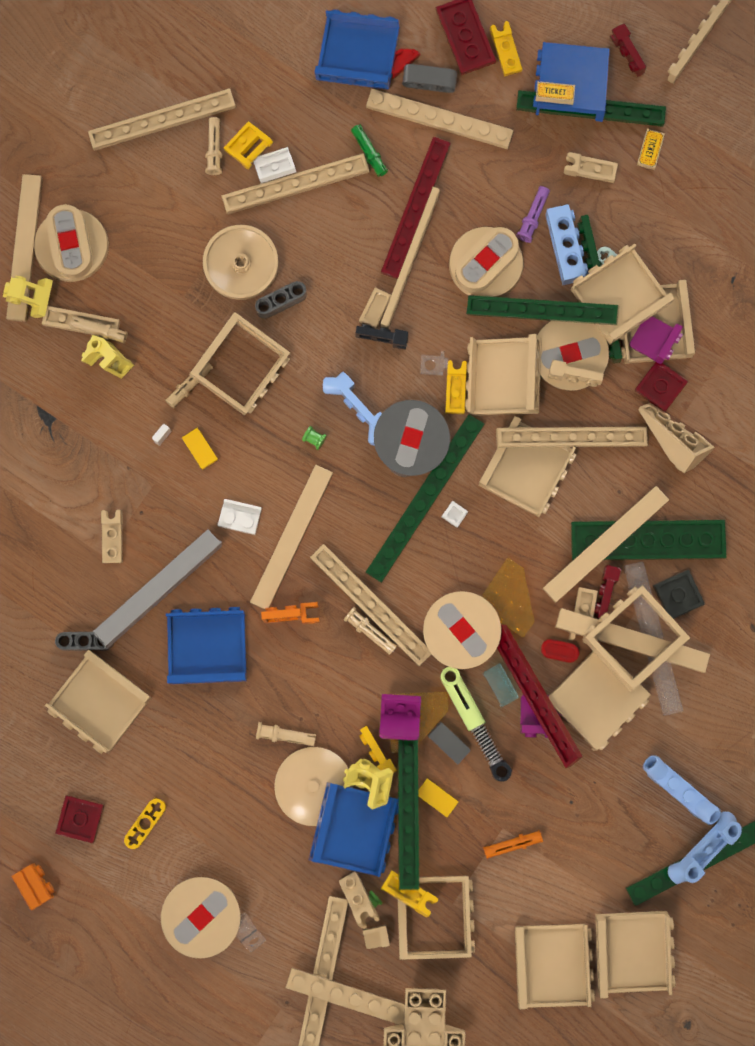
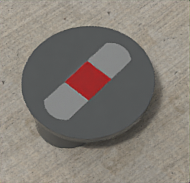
(411, 438)

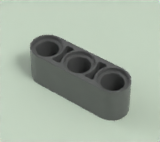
(429, 78)
(286, 292)
(75, 637)

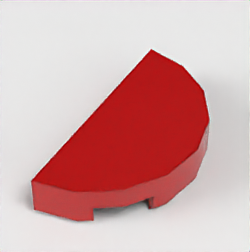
(402, 58)

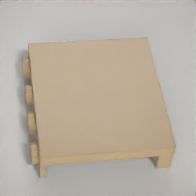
(625, 283)
(676, 312)
(504, 376)
(527, 474)
(597, 701)
(98, 703)
(634, 952)
(553, 965)

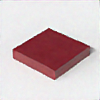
(661, 386)
(79, 819)

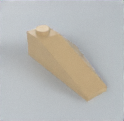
(680, 445)

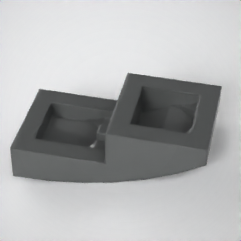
(449, 743)

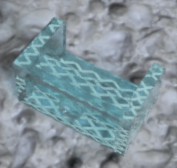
(500, 685)

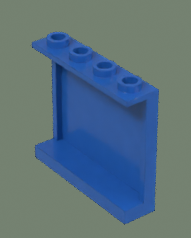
(358, 49)
(575, 66)
(206, 646)
(351, 832)

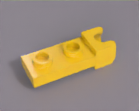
(506, 49)
(455, 389)
(376, 753)
(414, 898)

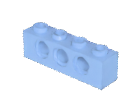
(565, 216)

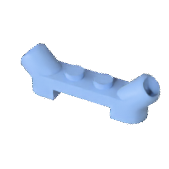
(343, 386)
(681, 790)
(692, 865)

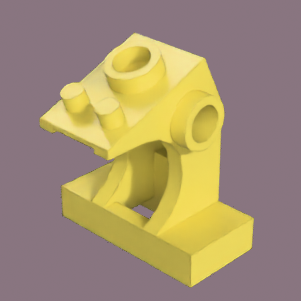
(15, 292)
(98, 348)
(367, 775)

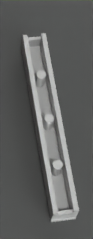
(157, 589)

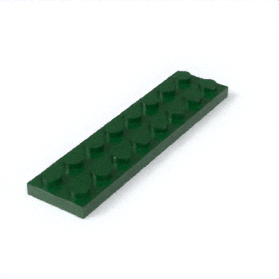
(657, 540)

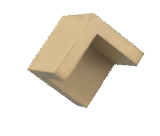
(376, 937)

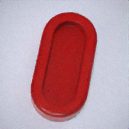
(560, 651)

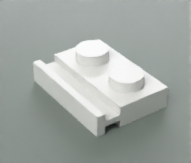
(274, 165)
(239, 516)

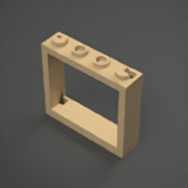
(271, 376)
(592, 631)
(469, 945)

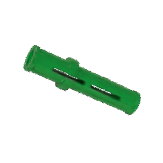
(372, 155)

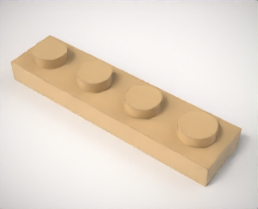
(61, 319)

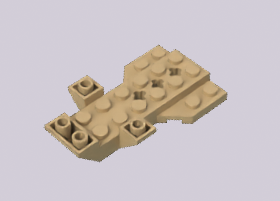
(424, 1022)

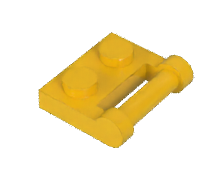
(243, 141)

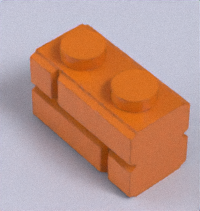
(33, 886)

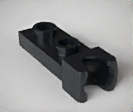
(398, 339)

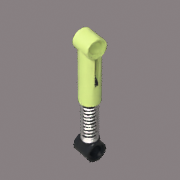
(474, 721)

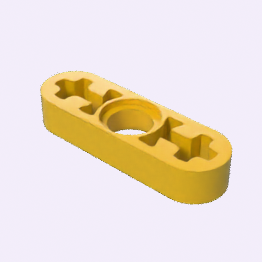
(140, 838)

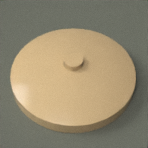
(240, 262)
(303, 781)

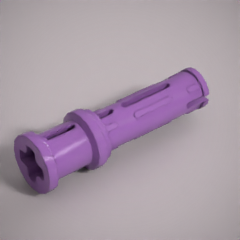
(530, 223)

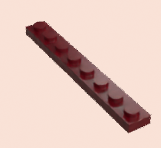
(415, 207)
(538, 699)

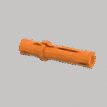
(513, 844)

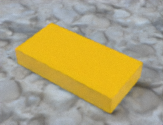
(199, 448)
(437, 798)

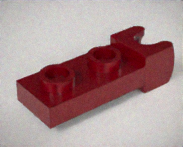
(621, 38)
(610, 576)

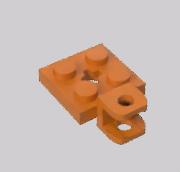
(290, 613)

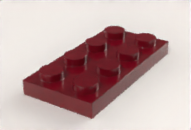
(465, 35)

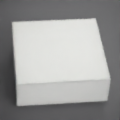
(161, 434)
(454, 514)

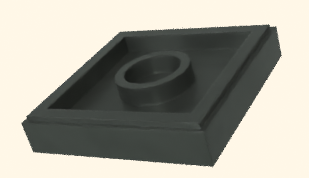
(679, 594)

